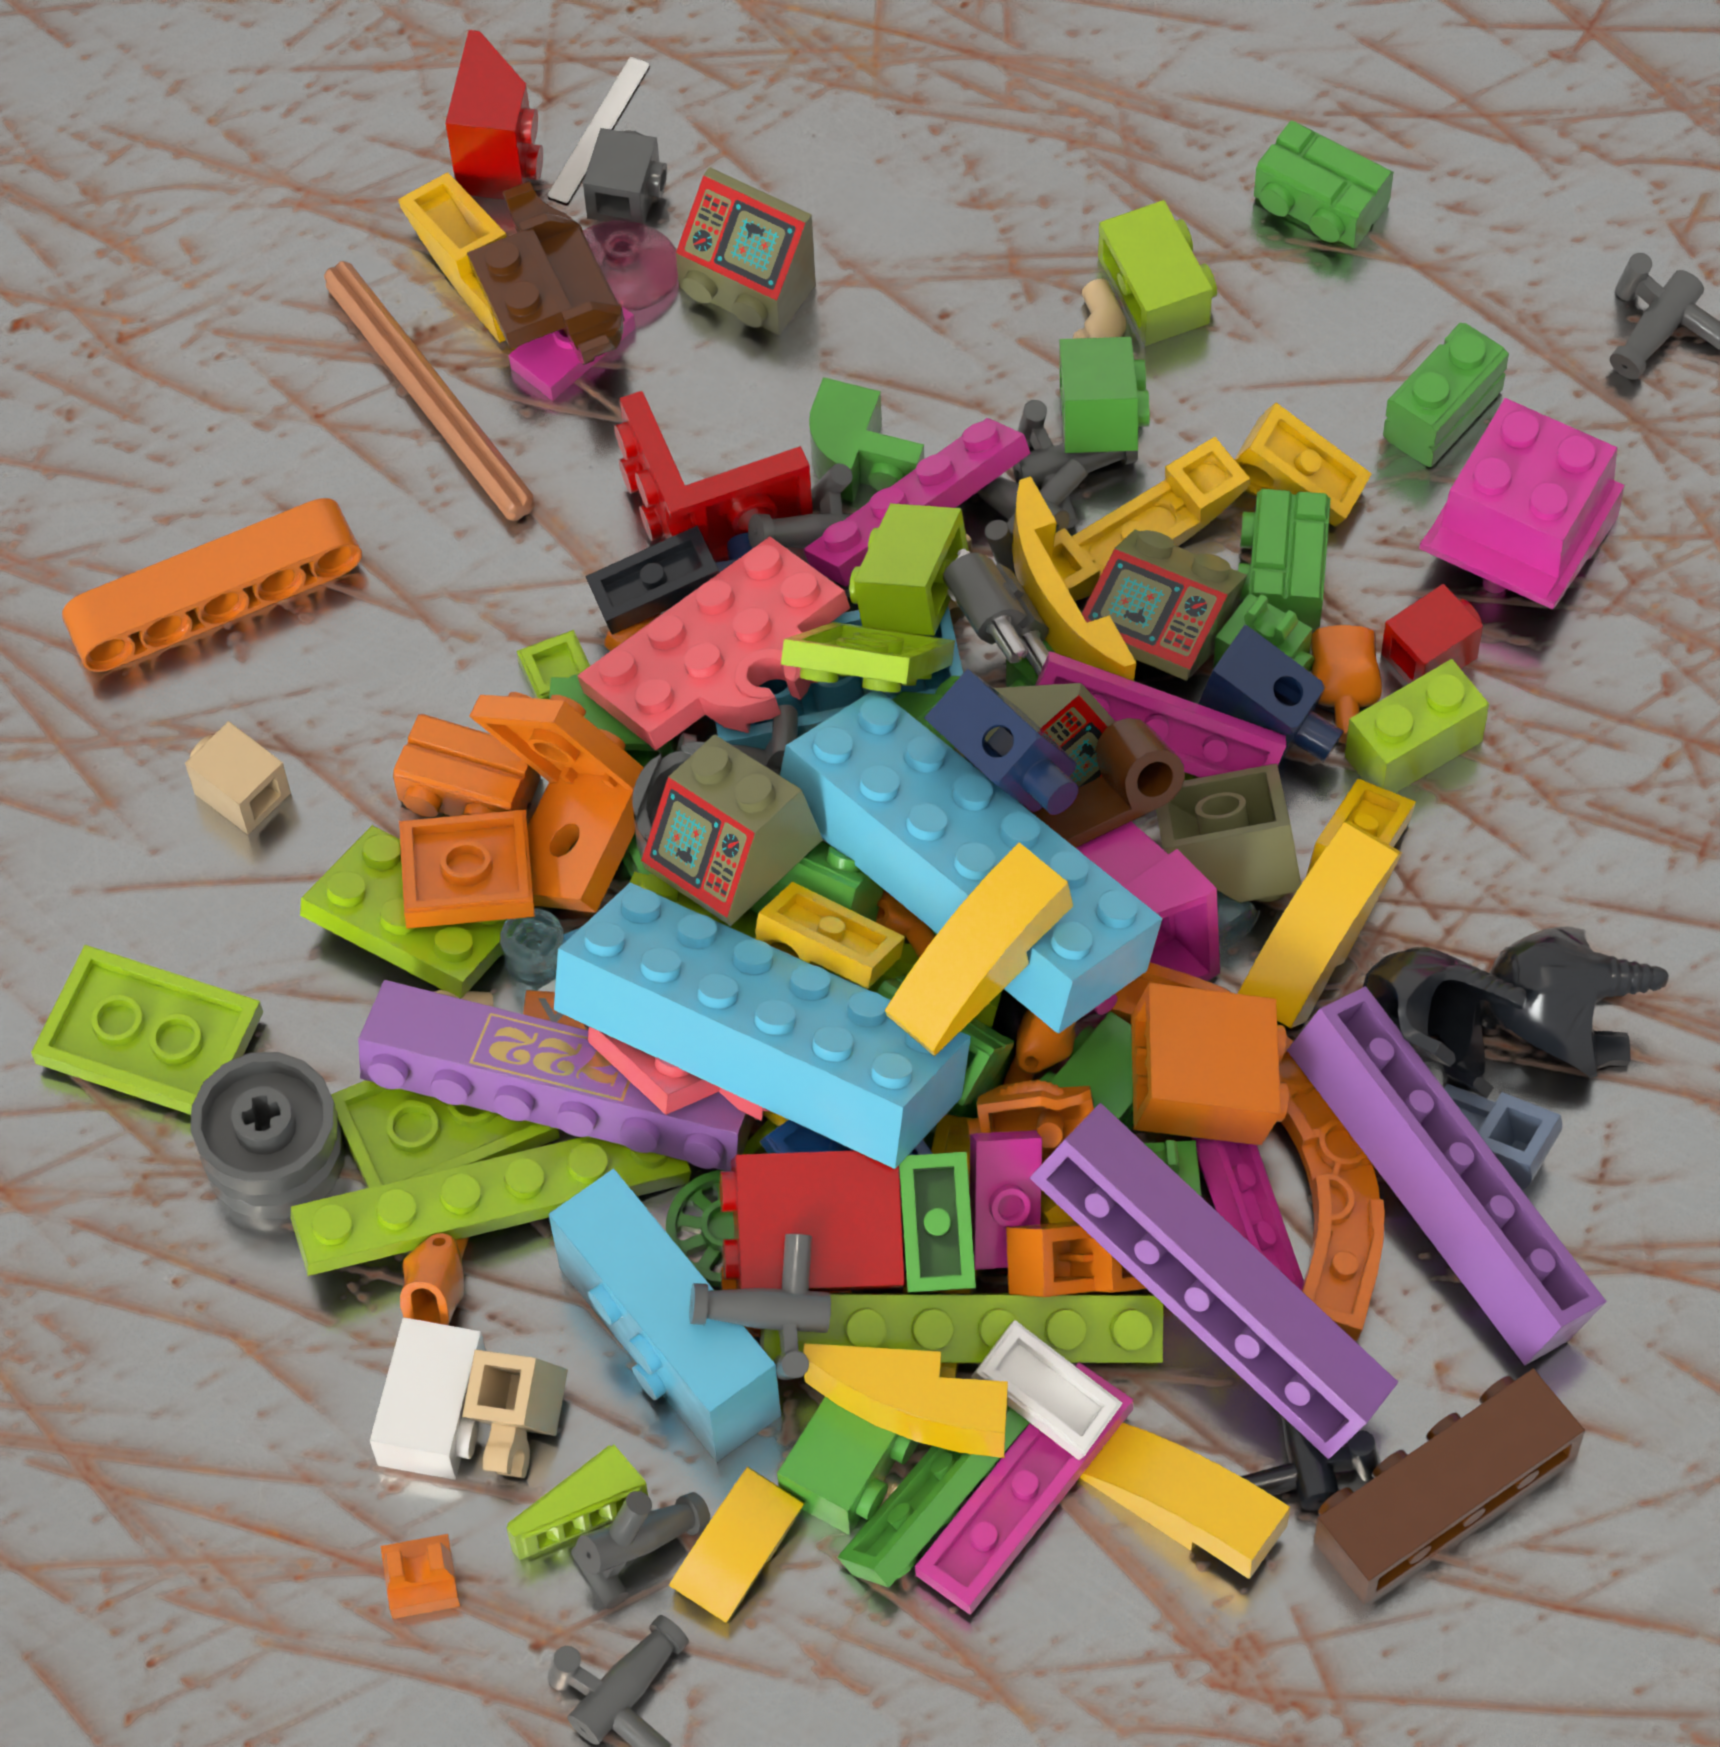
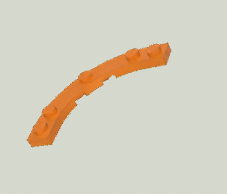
(1339, 1174)

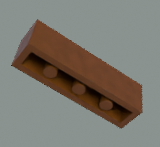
(1446, 1484)

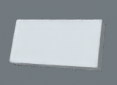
(1049, 1390)

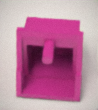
(1528, 505)
(1171, 889)

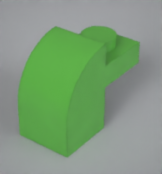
(846, 431)

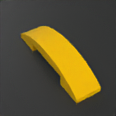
(1187, 500)
(1069, 635)

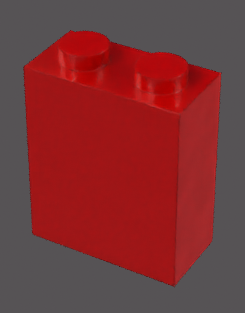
(835, 1197)

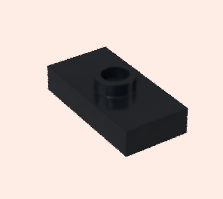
(652, 579)

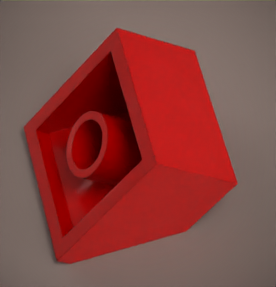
(491, 124)

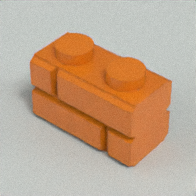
(460, 771)

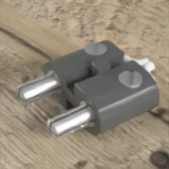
(997, 607)

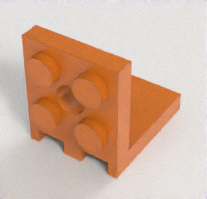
(585, 795)

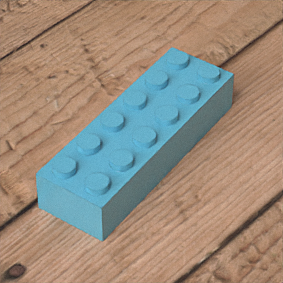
(935, 829)
(757, 1024)

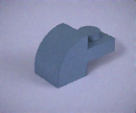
(1513, 1130)

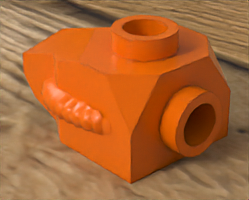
(1033, 1106)

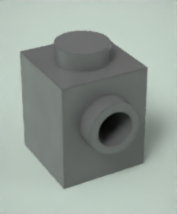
(623, 176)

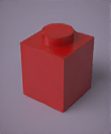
(1432, 634)

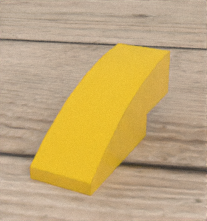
(450, 227)
(1321, 923)
(980, 949)
(910, 1398)
(1189, 1497)

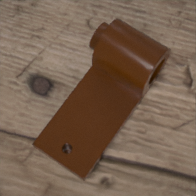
(1136, 779)

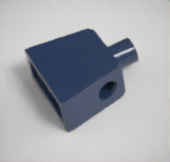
(1271, 691)
(1017, 756)

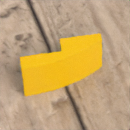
(736, 1544)

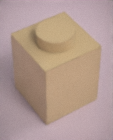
(237, 777)

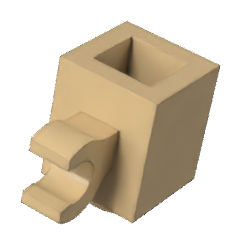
(513, 1398)

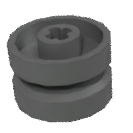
(267, 1134)

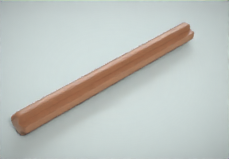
(429, 391)

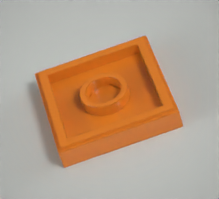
(466, 869)

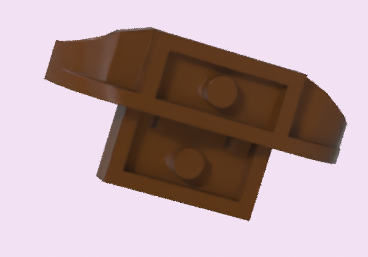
(547, 280)

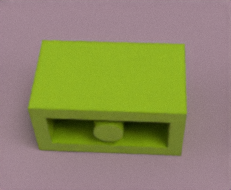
(1156, 272)
(904, 568)
(1417, 728)

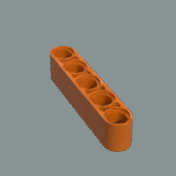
(211, 585)

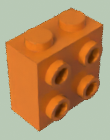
(1207, 1064)

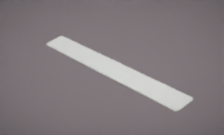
(604, 118)

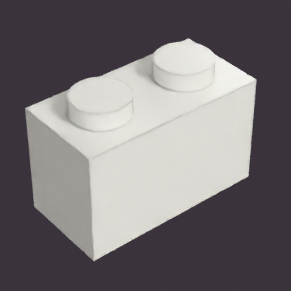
(424, 1400)

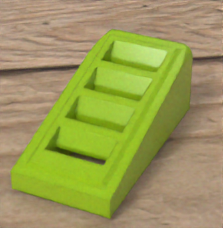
(576, 1504)

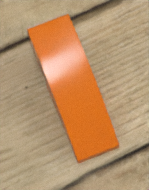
(1061, 1261)

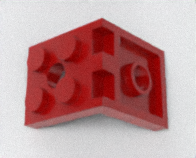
(717, 503)

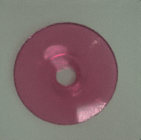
(634, 261)

